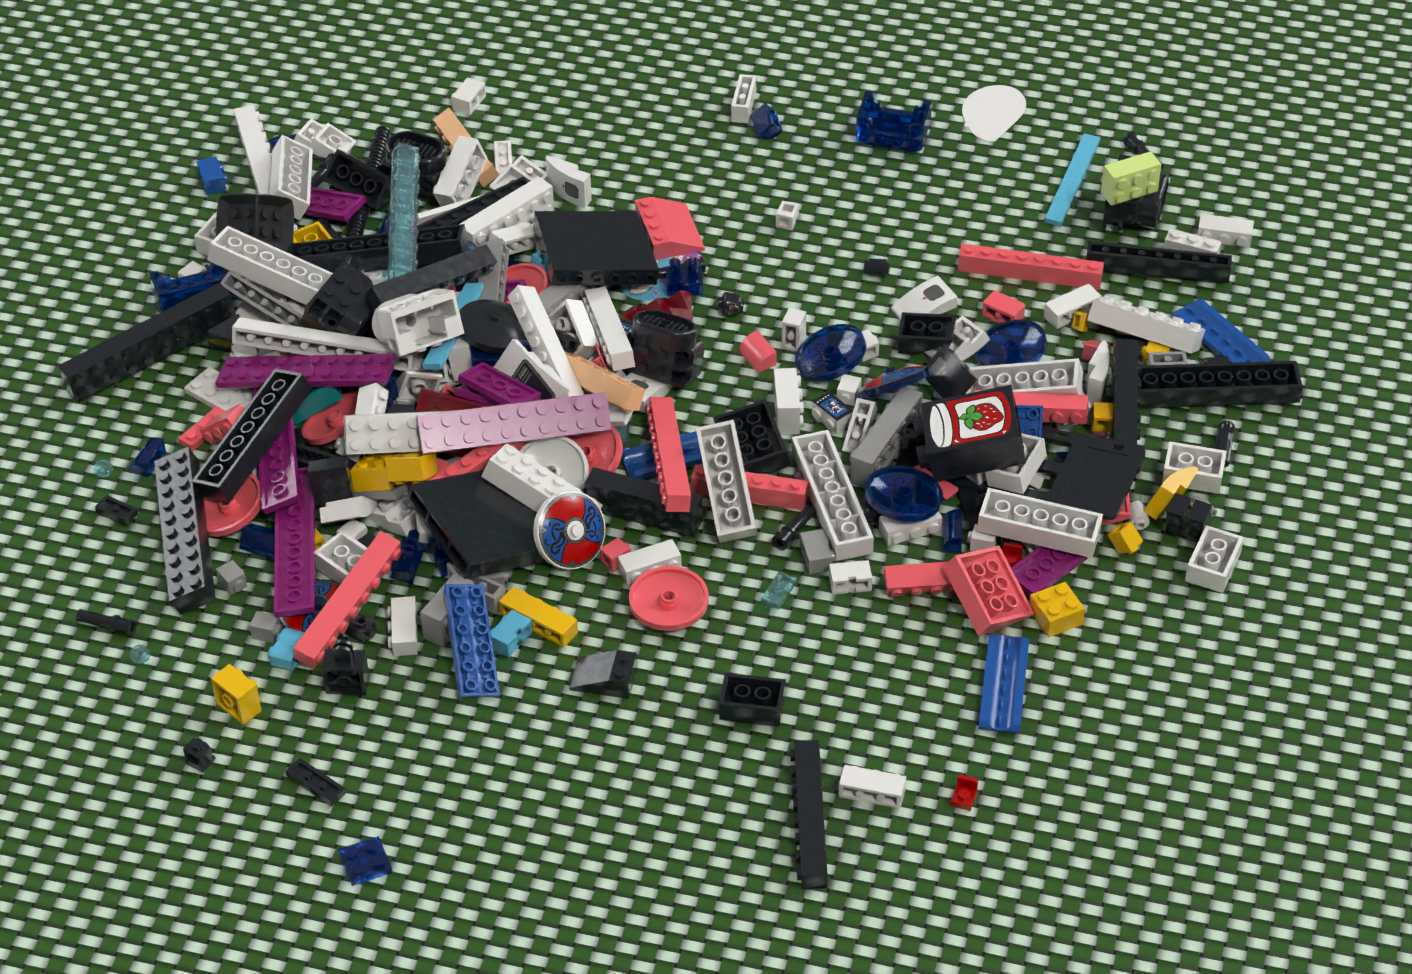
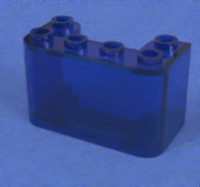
(892, 126)
(171, 292)

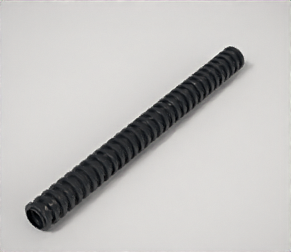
(376, 155)

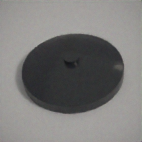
(490, 325)

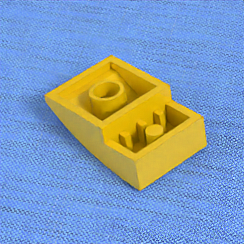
(1175, 483)

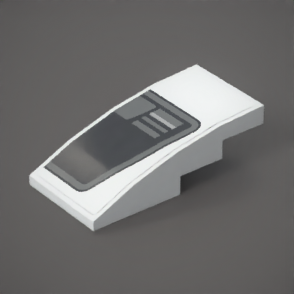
(531, 371)

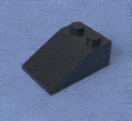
(924, 332)
(606, 673)

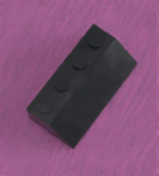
(358, 178)

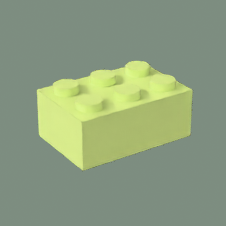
(1130, 178)

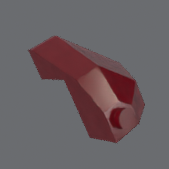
(677, 304)

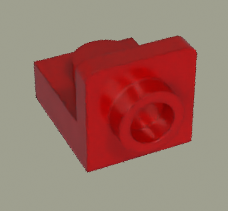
(1012, 553)
(965, 792)

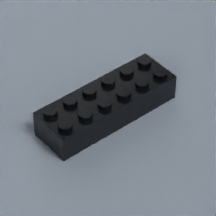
(641, 502)

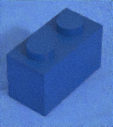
(212, 175)

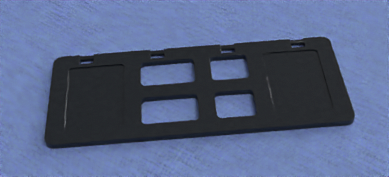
(1089, 478)

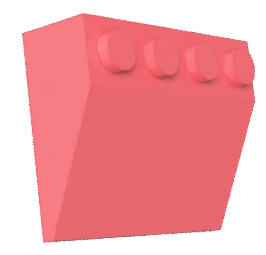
(668, 227)
(988, 589)

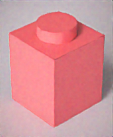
(610, 552)

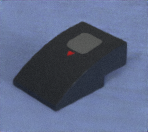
(949, 374)

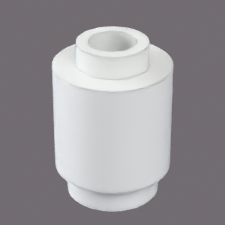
(1138, 516)

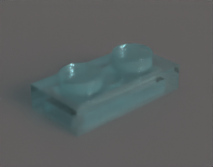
(778, 590)

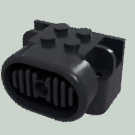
(431, 162)
(1140, 211)
(341, 303)
(665, 348)

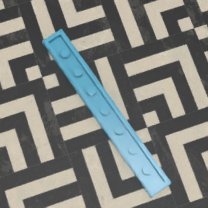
(1072, 180)
(438, 355)

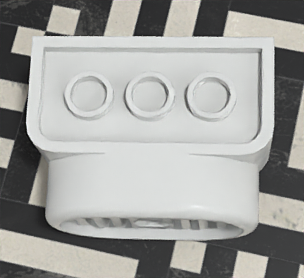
(417, 321)

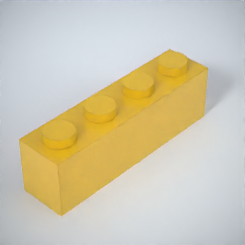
(546, 619)

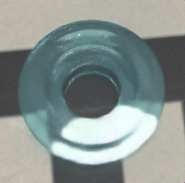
(103, 468)
(139, 654)

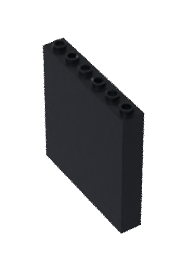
(595, 248)
(476, 523)

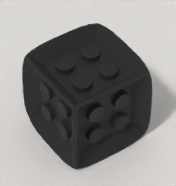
(259, 216)

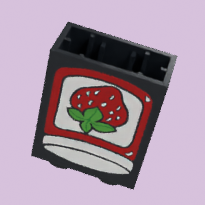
(970, 434)

